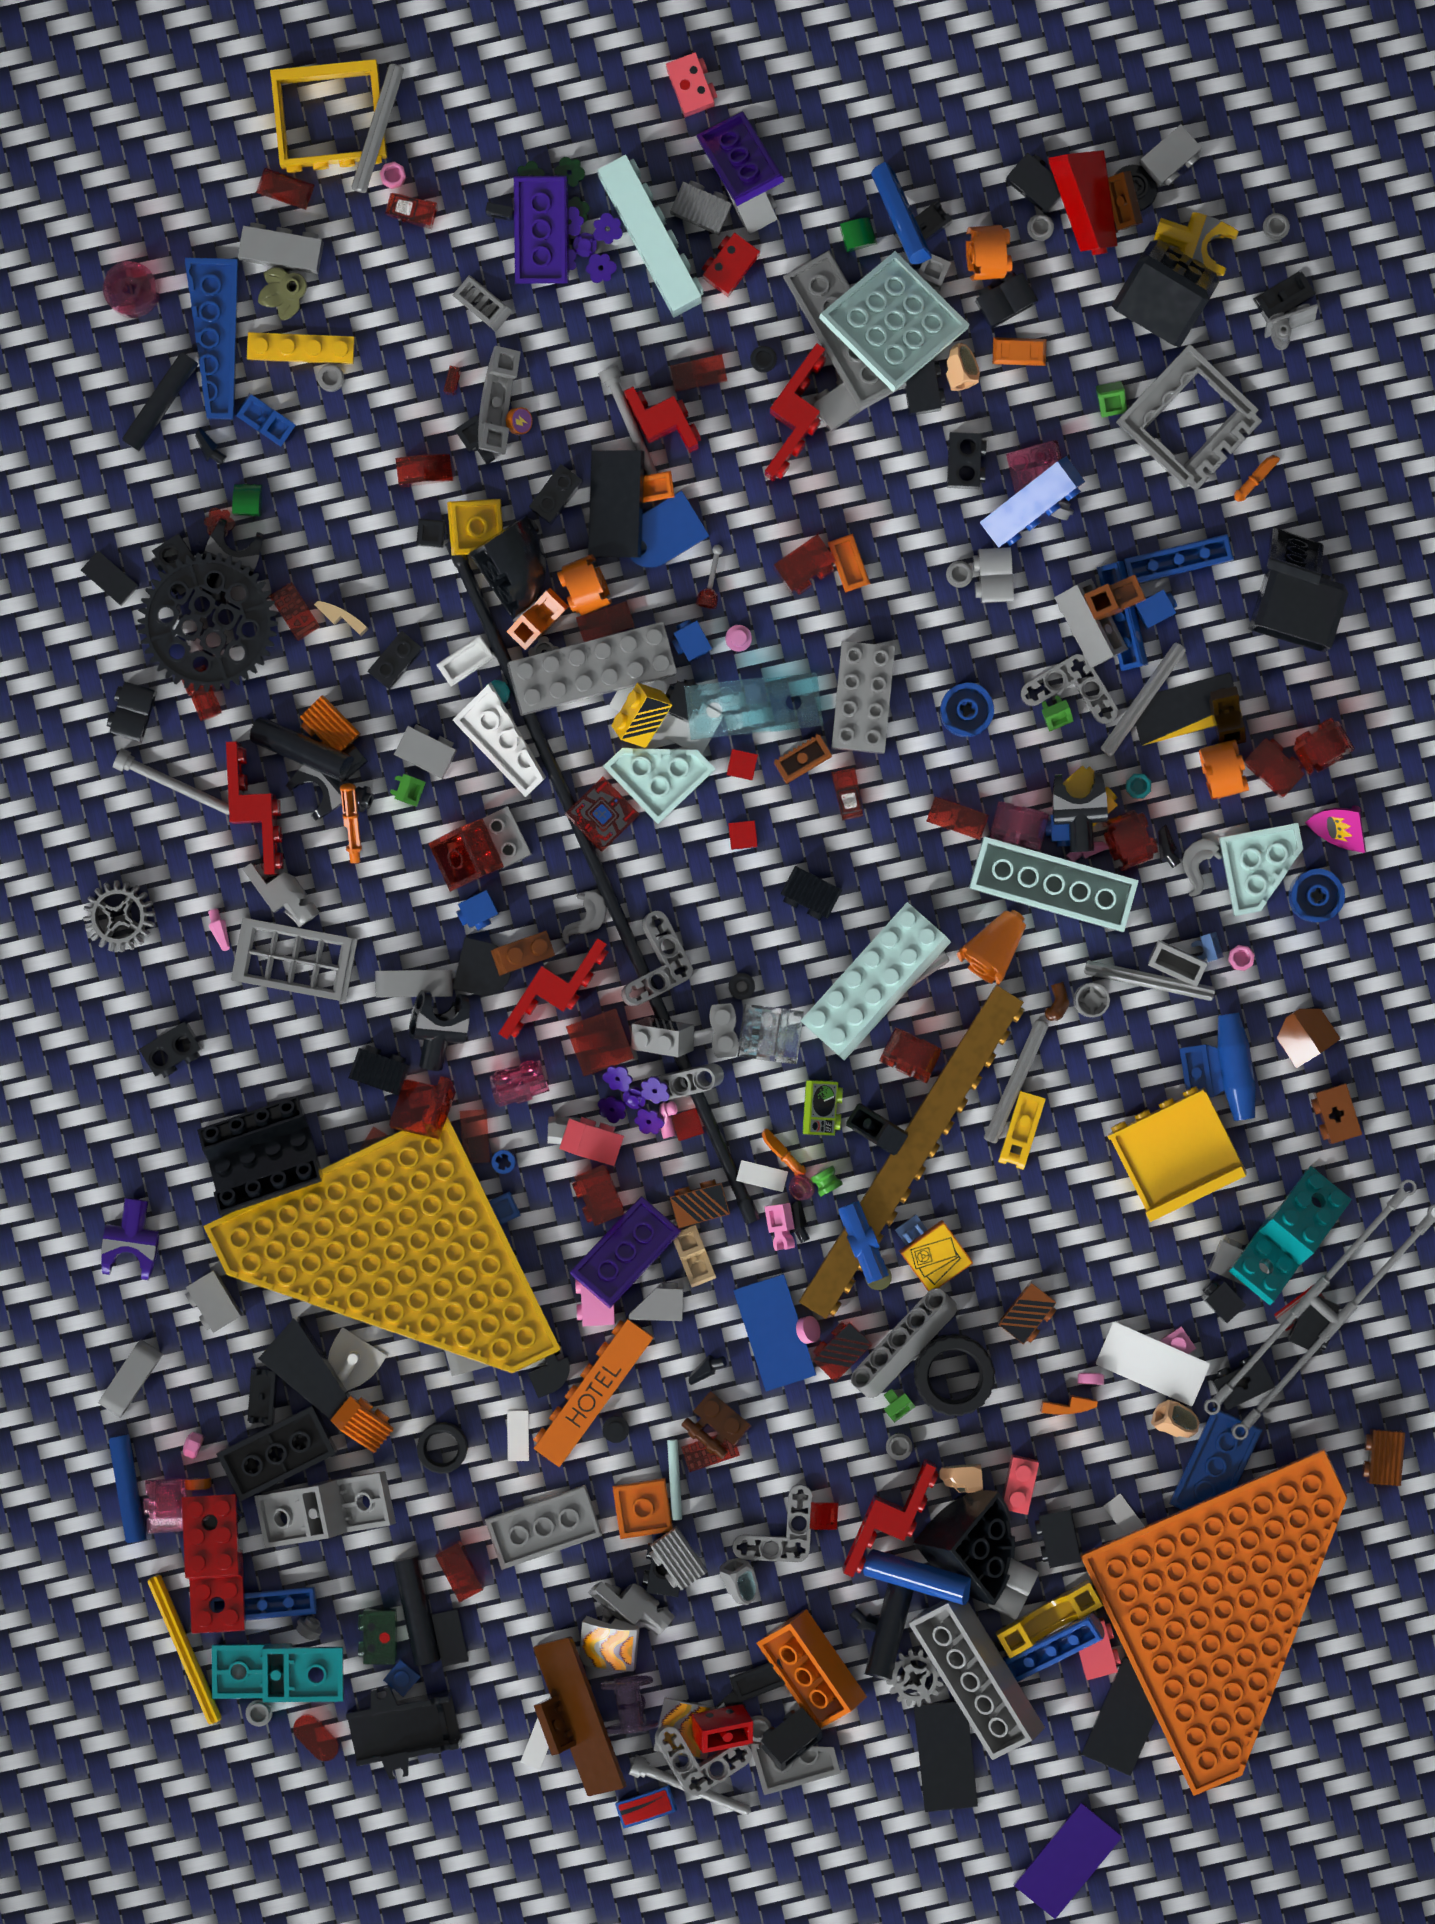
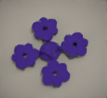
(586, 244)
(634, 1098)

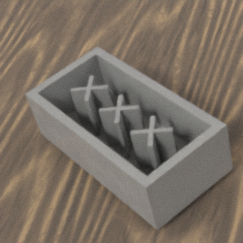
(863, 697)

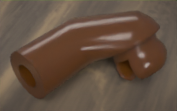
(1060, 1003)

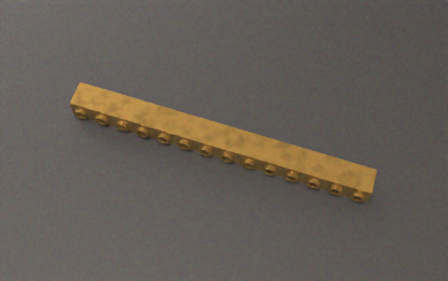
(923, 1132)

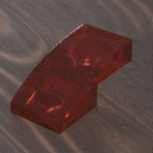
(957, 818)

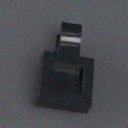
(469, 436)

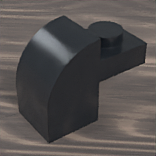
(551, 1376)

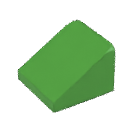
(1111, 399)

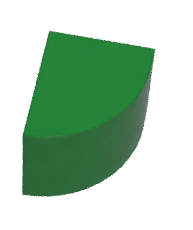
(858, 234)
(247, 500)

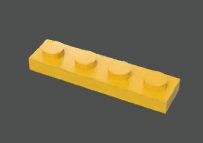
(300, 348)

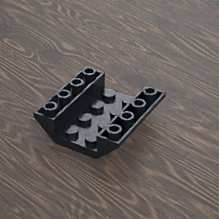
(260, 1155)

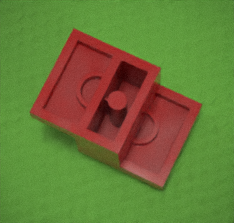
(662, 419)

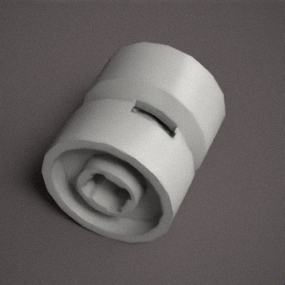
(1091, 1000)

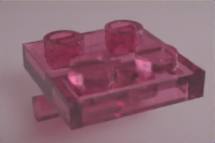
(1031, 462)
(518, 1083)

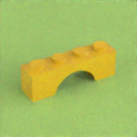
(1048, 1617)

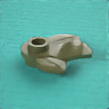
(279, 294)

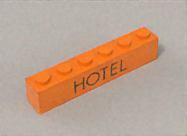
(593, 1392)

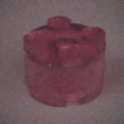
(145, 295)
(1019, 825)
(164, 1505)

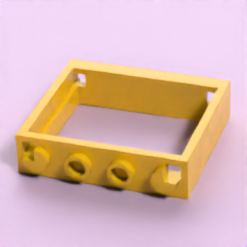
(317, 73)

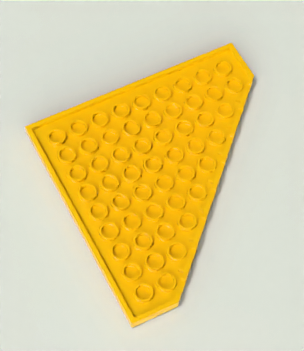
(399, 1245)

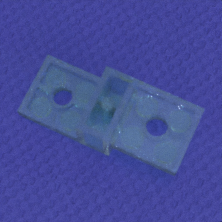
(753, 706)

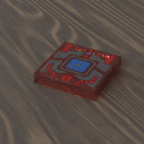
(602, 814)

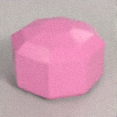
(393, 175)
(1241, 957)
(193, 1444)

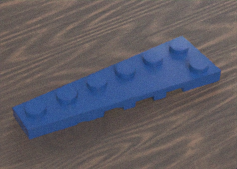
(214, 312)

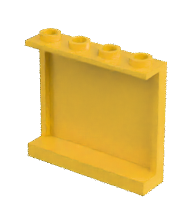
(1177, 1153)

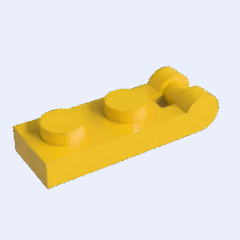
(1022, 1129)

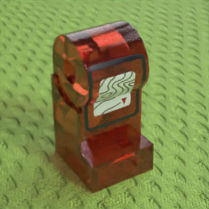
(412, 210)
(847, 793)

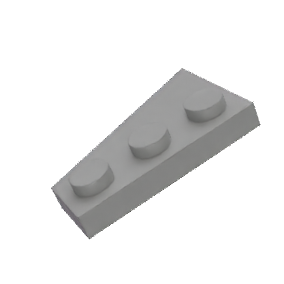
(811, 1766)

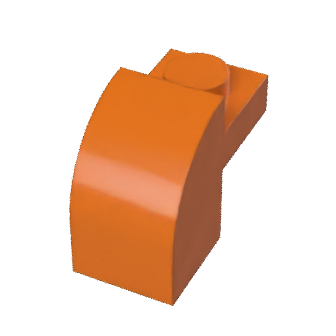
(537, 619)

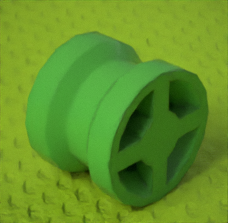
(826, 1181)

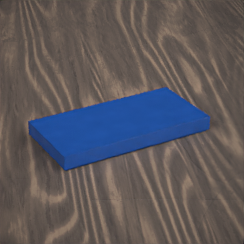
(771, 1329)
(1215, 1461)

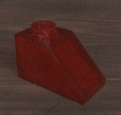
(424, 469)

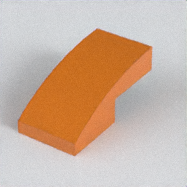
(1075, 1405)

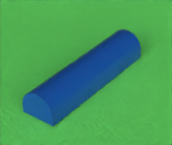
(900, 214)
(1180, 559)
(1126, 621)
(127, 1488)
(917, 1576)
(275, 1603)
(1056, 1647)

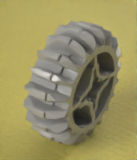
(126, 906)

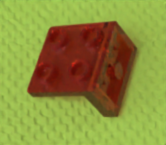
(423, 1107)

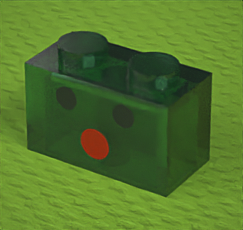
(379, 1636)

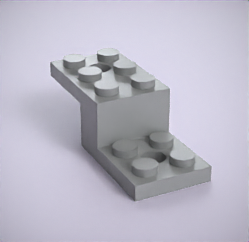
(325, 1509)

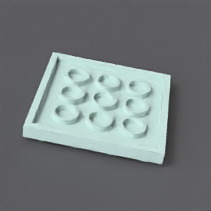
(894, 321)

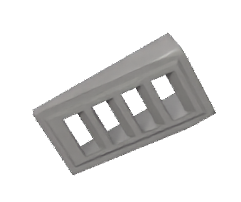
(500, 315)

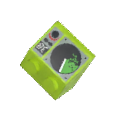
(820, 1107)

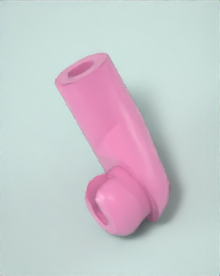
(665, 1112)

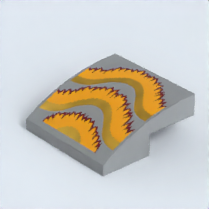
(609, 1645)
(679, 1715)

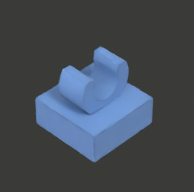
(1210, 945)
(911, 1229)

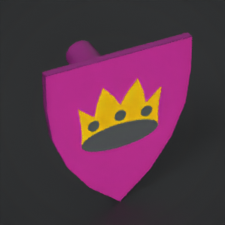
(1339, 827)

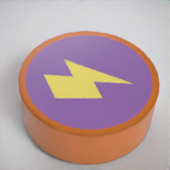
(519, 420)
(198, 1483)

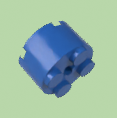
(980, 703)
(1325, 908)

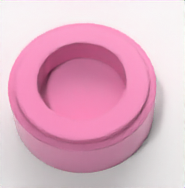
(808, 1329)
(1090, 1379)

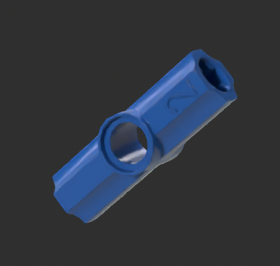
(863, 1242)

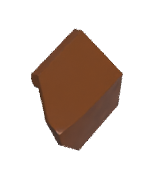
(1306, 1035)

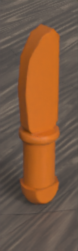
(1257, 476)
(782, 1152)

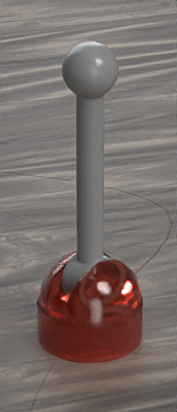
(707, 597)

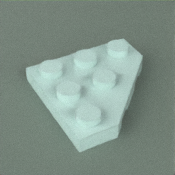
(659, 776)
(1258, 863)

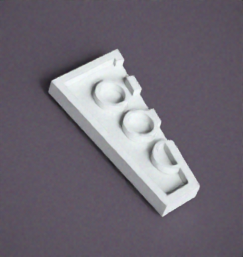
(497, 736)

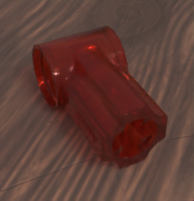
(204, 702)

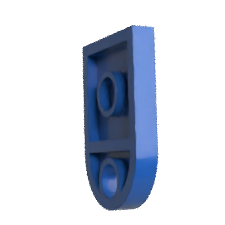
(669, 531)

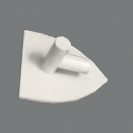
(354, 1359)

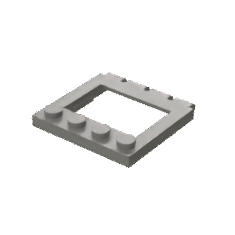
(1163, 391)

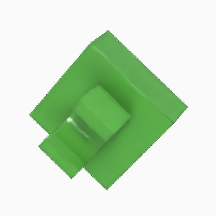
(1057, 714)
(408, 790)
(898, 1405)

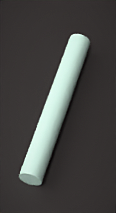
(674, 1479)

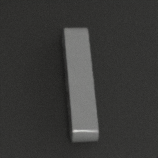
(898, 1354)

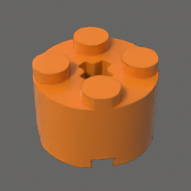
(988, 252)
(585, 585)
(1223, 769)

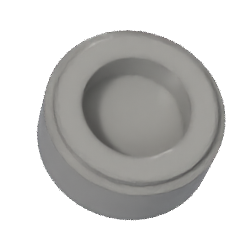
(330, 378)

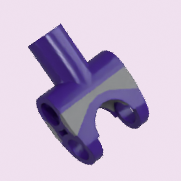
(130, 1238)

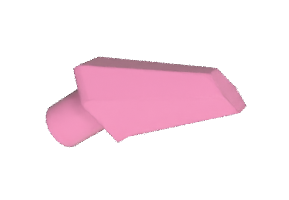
(1098, 847)
(219, 929)

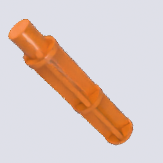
(351, 821)

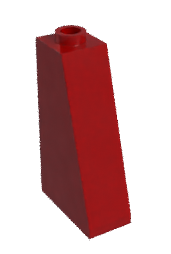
(1087, 198)

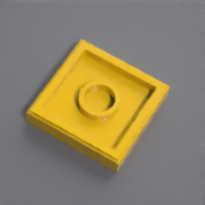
(473, 523)

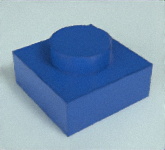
(402, 1677)

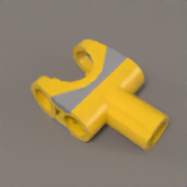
(1195, 237)

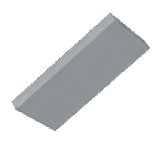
(543, 1527)

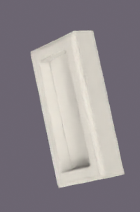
(465, 661)

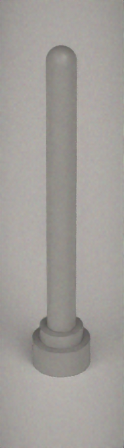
(611, 378)
(126, 762)
(641, 1767)

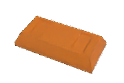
(1019, 351)
(658, 487)
(849, 563)

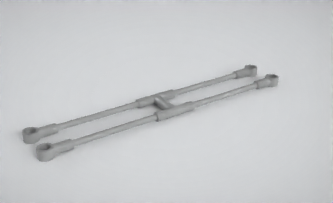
(1312, 1298)

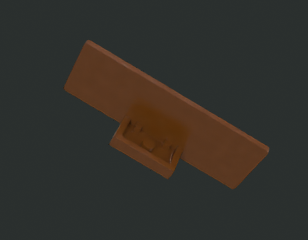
(573, 1718)

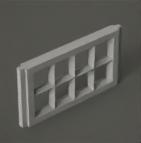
(343, 969)

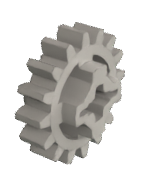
(903, 1683)

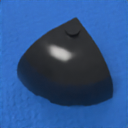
(513, 565)
(973, 1541)

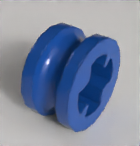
(511, 1158)

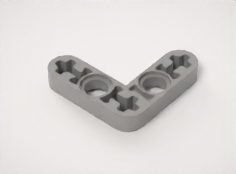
(1070, 677)
(666, 972)
(792, 1535)
(692, 1768)

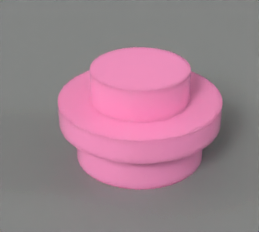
(738, 638)

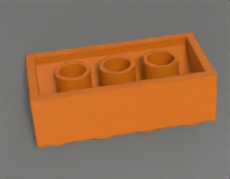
(812, 1669)

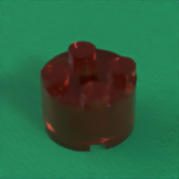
(1323, 746)
(1129, 839)
(910, 1055)

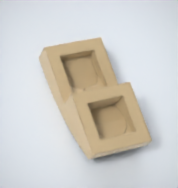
(335, 614)
(694, 1256)

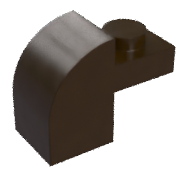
(1227, 715)

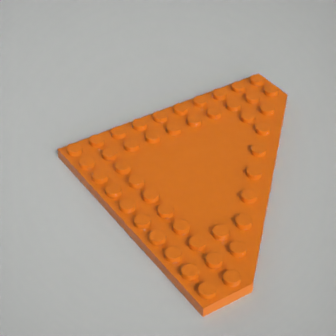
(1216, 1604)

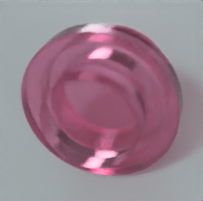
(801, 1187)

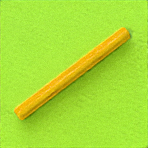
(184, 1649)

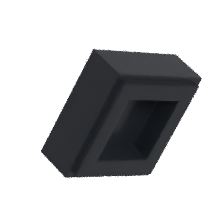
(499, 211)
(430, 533)

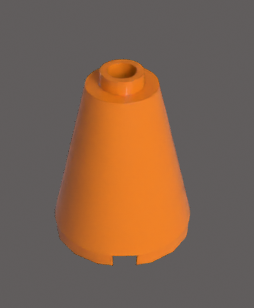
(994, 947)

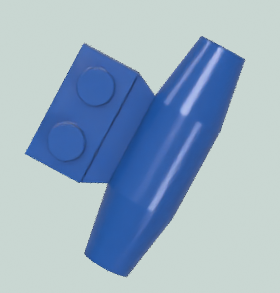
(1224, 1067)

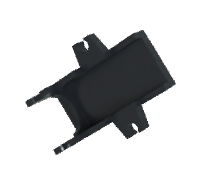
(403, 1729)

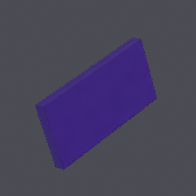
(740, 158)
(541, 229)
(625, 1252)
(1067, 1860)

